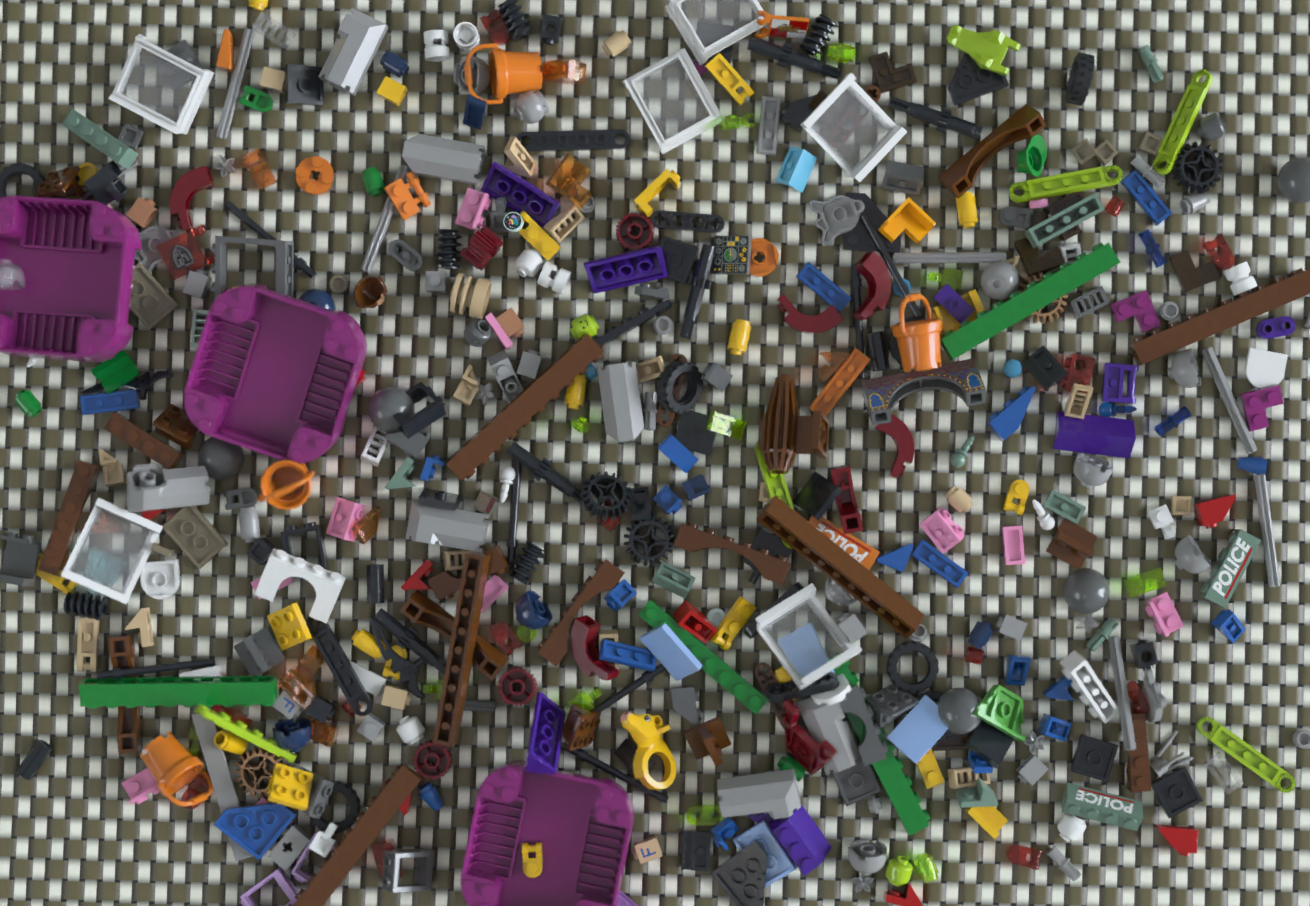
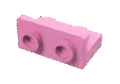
(472, 209)
(344, 518)
(942, 530)
(1164, 614)
(140, 786)

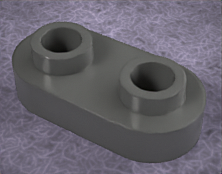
(406, 255)

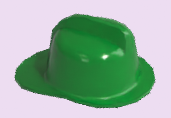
(1032, 157)

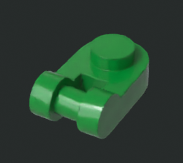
(261, 103)

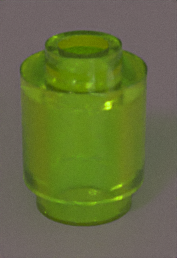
(841, 52)
(926, 867)

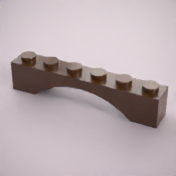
(1019, 126)
(61, 537)
(695, 540)
(427, 613)
(557, 644)
(129, 721)

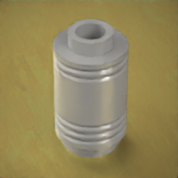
(249, 524)

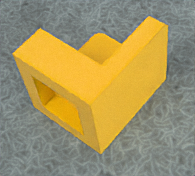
(392, 91)

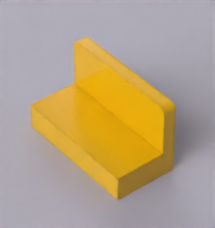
(988, 818)

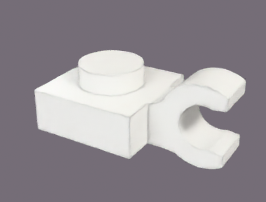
(1161, 519)
(323, 842)

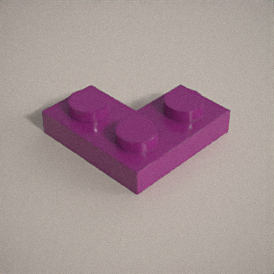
(1138, 306)
(1256, 401)

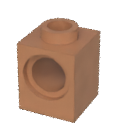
(142, 211)
(511, 323)

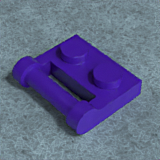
(1113, 383)

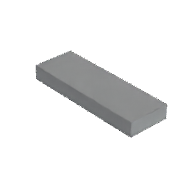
(768, 125)

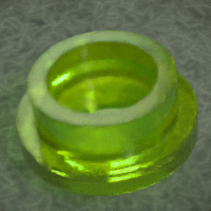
(526, 634)

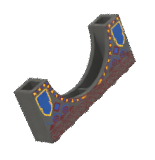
(956, 377)

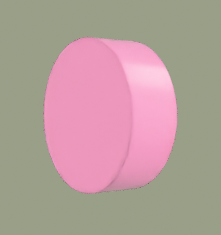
(1038, 203)

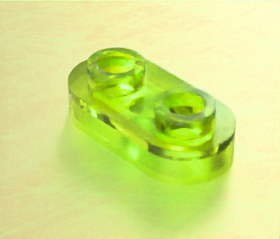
(704, 815)

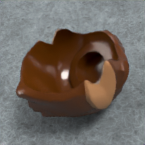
(370, 292)

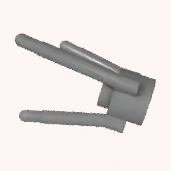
(1161, 766)

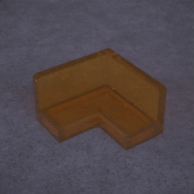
(567, 181)

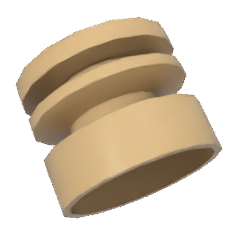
(470, 296)

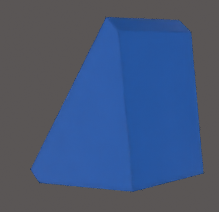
(897, 558)
(1017, 669)
(1054, 727)

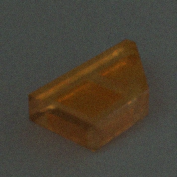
(367, 525)

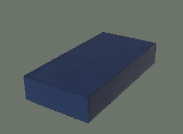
(474, 112)

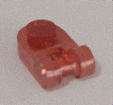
(499, 33)
(1224, 259)
(502, 631)
(1138, 700)
(191, 791)
(1017, 855)

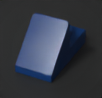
(1228, 625)
(1058, 689)

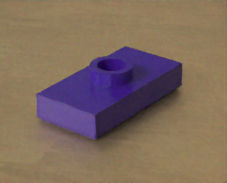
(953, 303)

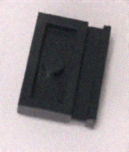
(1045, 368)
(696, 850)

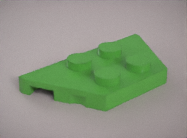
(1002, 711)

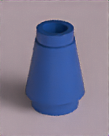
(1255, 465)
(431, 796)

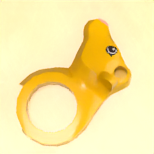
(647, 734)

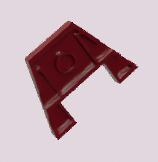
(798, 743)

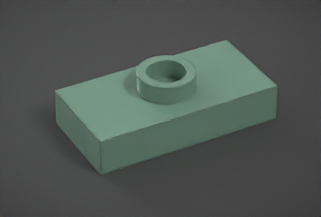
(1064, 506)

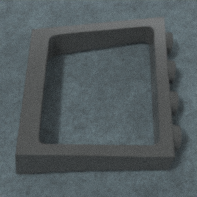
(284, 262)

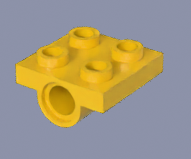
(289, 626)
(290, 786)

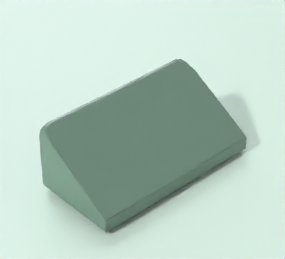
(673, 579)

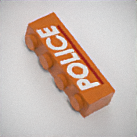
(853, 546)

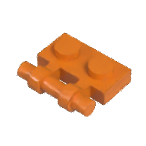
(403, 200)

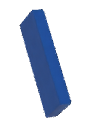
(1146, 197)
(823, 287)
(109, 402)
(939, 563)
(627, 655)

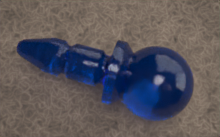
(1107, 409)

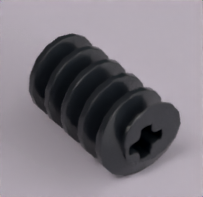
(514, 20)
(817, 35)
(448, 249)
(527, 563)
(85, 606)

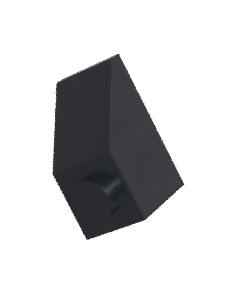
(796, 113)

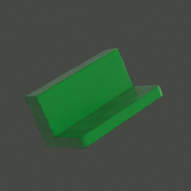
(116, 371)

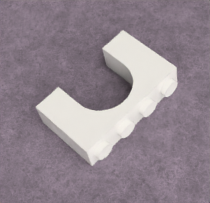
(282, 566)

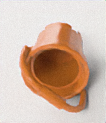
(508, 72)
(918, 339)
(285, 484)
(174, 768)

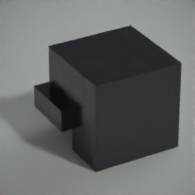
(106, 184)

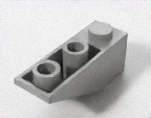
(505, 375)

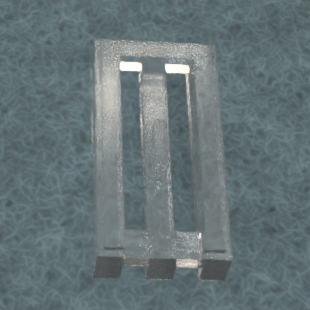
(1213, 759)

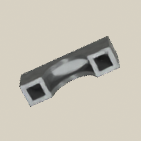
(870, 747)

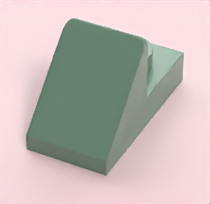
(398, 480)
(979, 796)

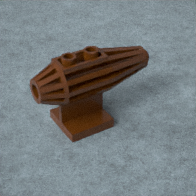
(786, 432)

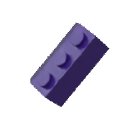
(801, 839)

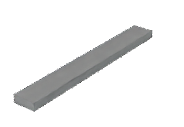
(219, 774)

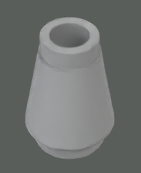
(1192, 203)

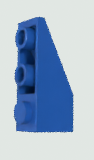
(1010, 418)

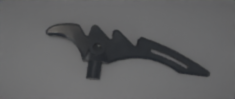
(142, 384)
(408, 670)

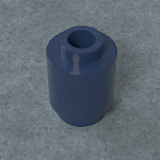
(394, 64)
(981, 634)

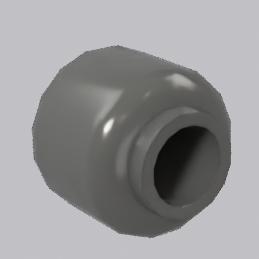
(1212, 127)
(478, 332)

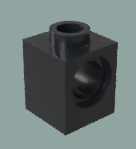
(551, 21)
(261, 551)
(1137, 650)
(321, 709)

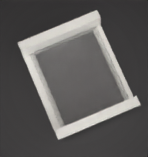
(714, 24)
(161, 86)
(673, 100)
(853, 129)
(111, 551)
(804, 637)

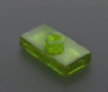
(726, 425)
(1144, 582)

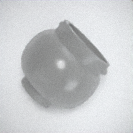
(530, 106)

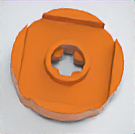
(305, 170)
(771, 257)

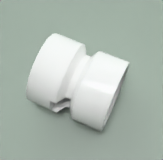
(466, 36)
(436, 52)
(1240, 278)
(560, 281)

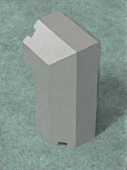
(353, 52)
(444, 158)
(621, 401)
(166, 489)
(452, 528)
(825, 723)
(758, 793)

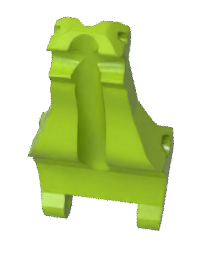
(983, 47)

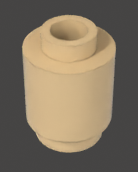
(616, 43)
(958, 499)

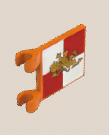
(782, 26)

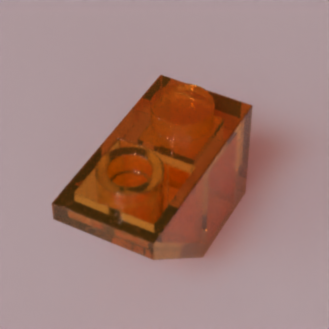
(564, 71)

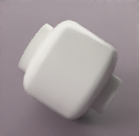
(529, 263)
(410, 729)
(1071, 827)

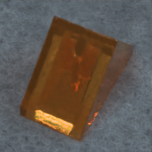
(324, 733)

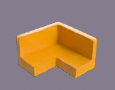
(910, 220)

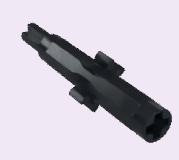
(786, 55)
(943, 120)
(699, 284)
(542, 470)
(408, 638)

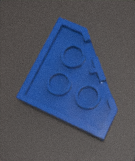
(255, 825)

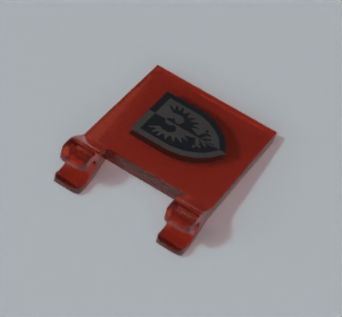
(184, 253)

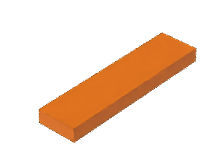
(840, 382)

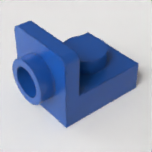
(429, 469)
(668, 500)
(619, 595)
(978, 764)
(723, 831)

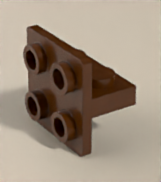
(61, 185)
(176, 426)
(1072, 544)
(580, 727)
(708, 740)

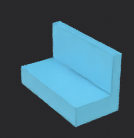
(796, 168)

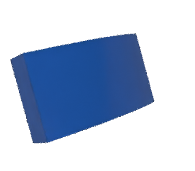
(678, 453)

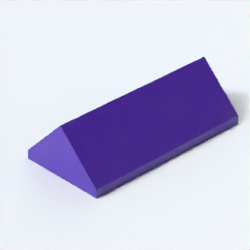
(520, 194)
(626, 269)
(1094, 435)
(545, 736)

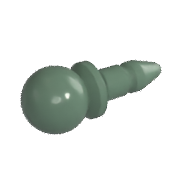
(958, 458)

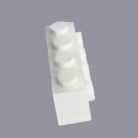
(1089, 686)

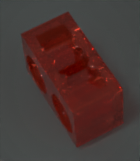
(1082, 376)

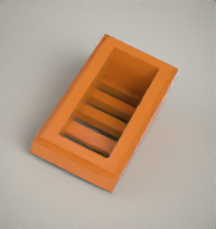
(225, 56)

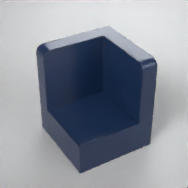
(696, 487)

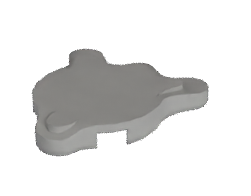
(837, 216)
(150, 237)
(1153, 696)

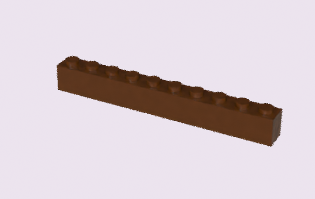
(1221, 318)
(524, 406)
(840, 567)
(461, 648)
(359, 837)

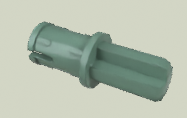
(1150, 63)
(1102, 634)

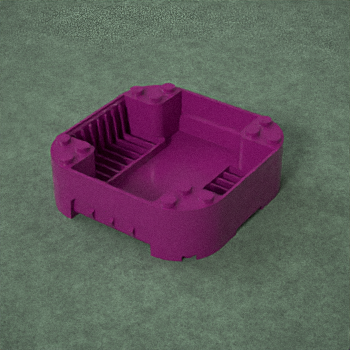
(75, 279)
(274, 373)
(582, 832)

